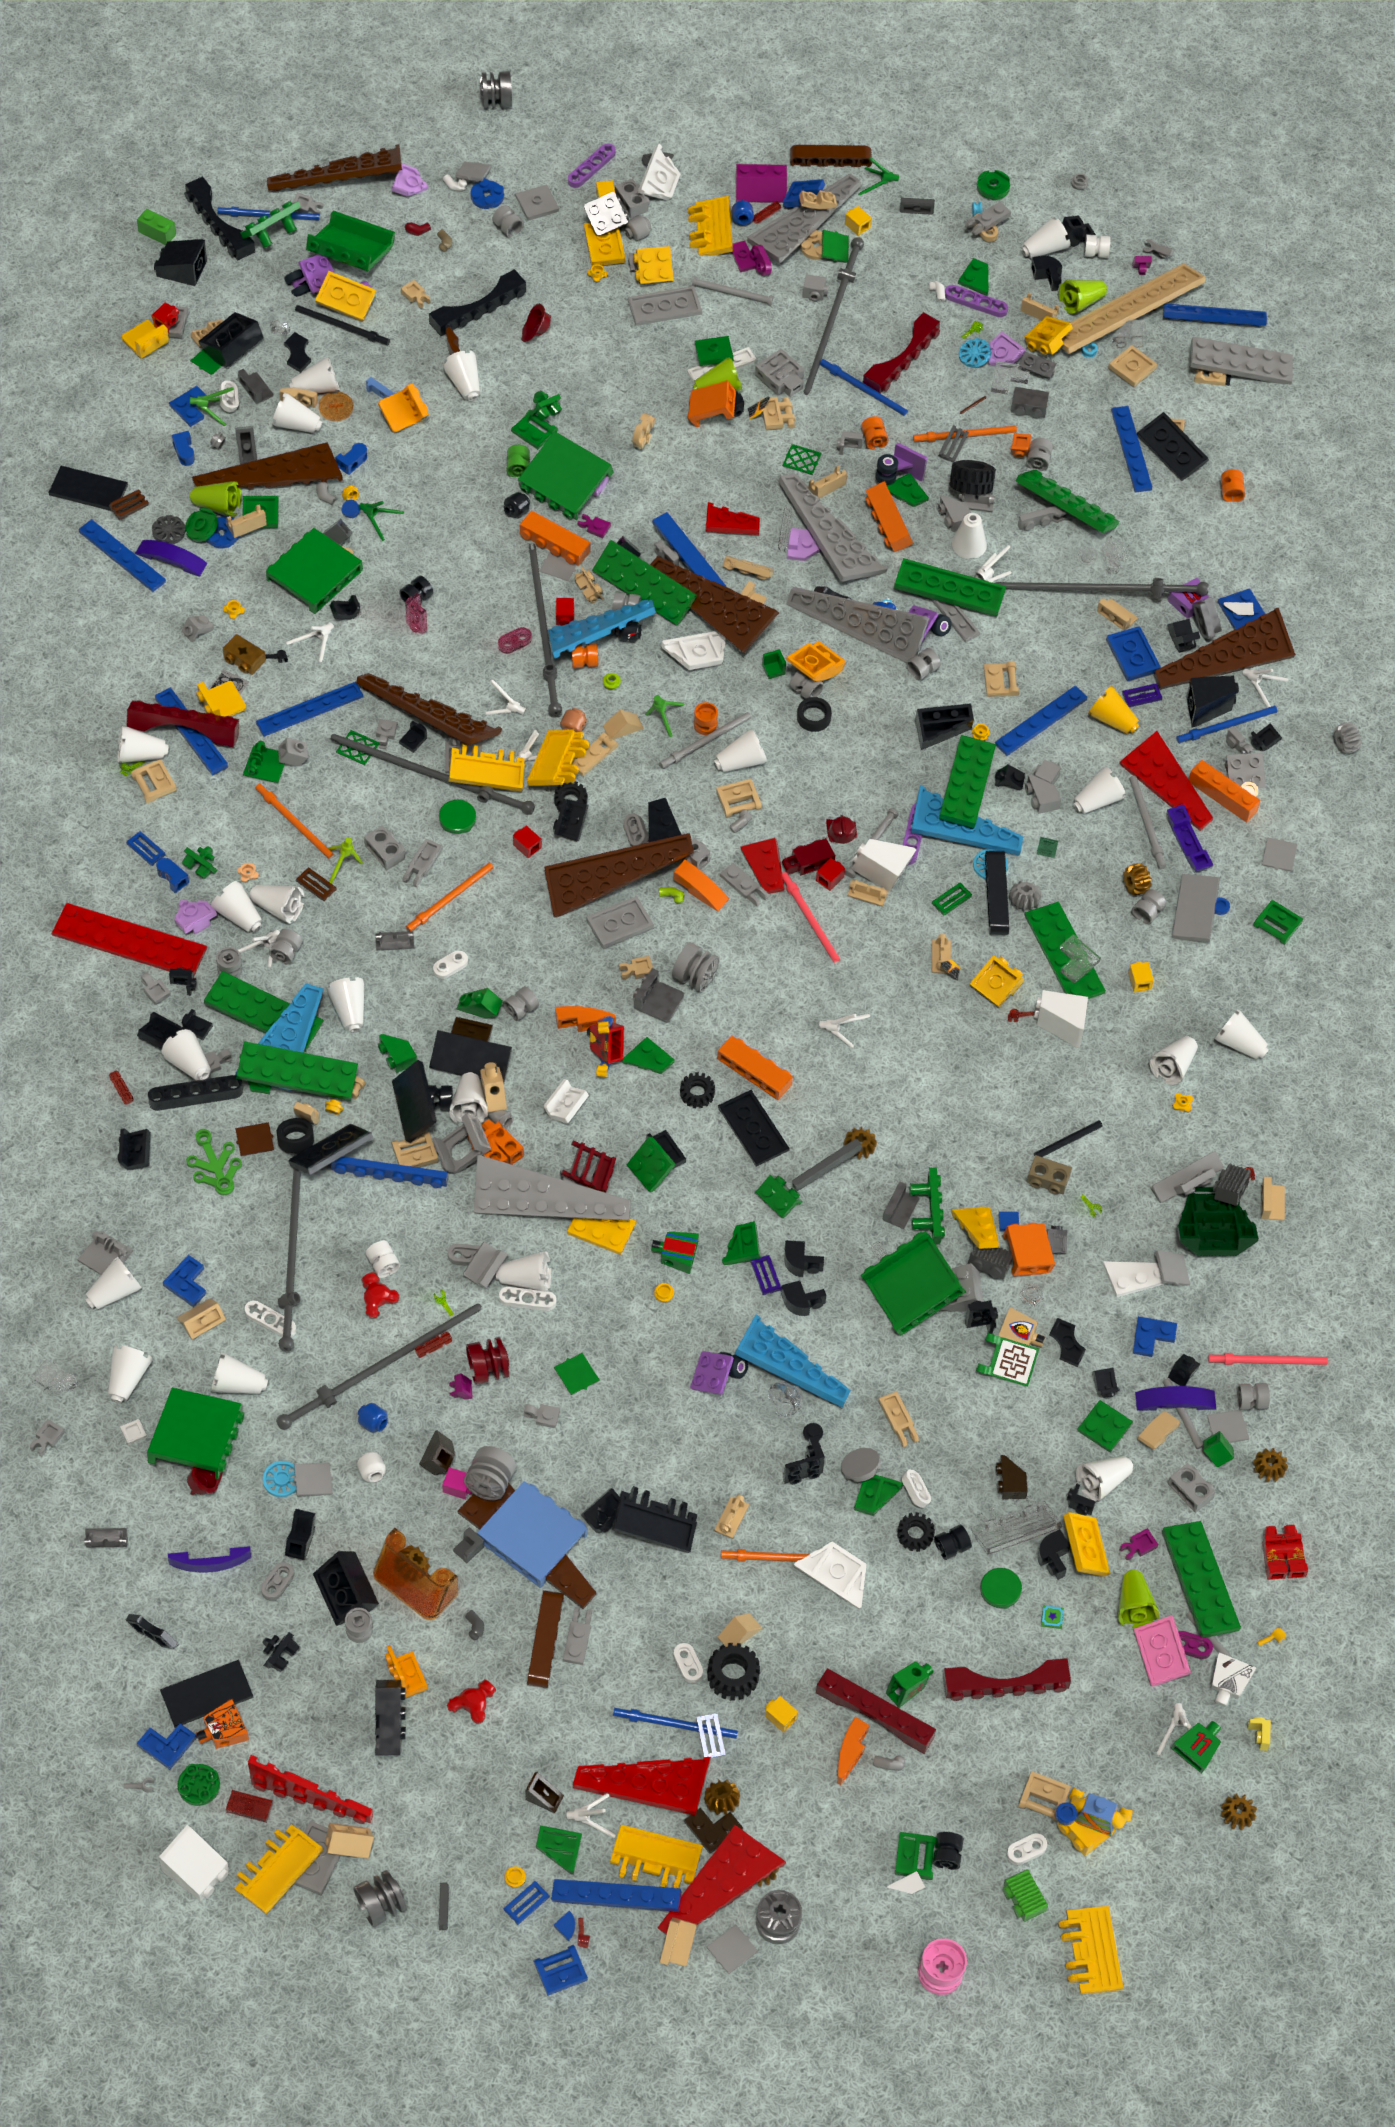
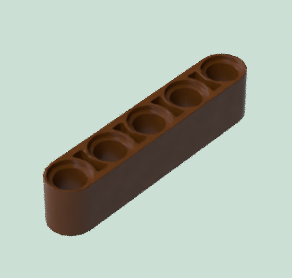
(830, 155)
(545, 1639)

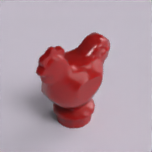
(377, 1294)
(473, 1700)

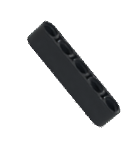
(997, 892)
(186, 1091)

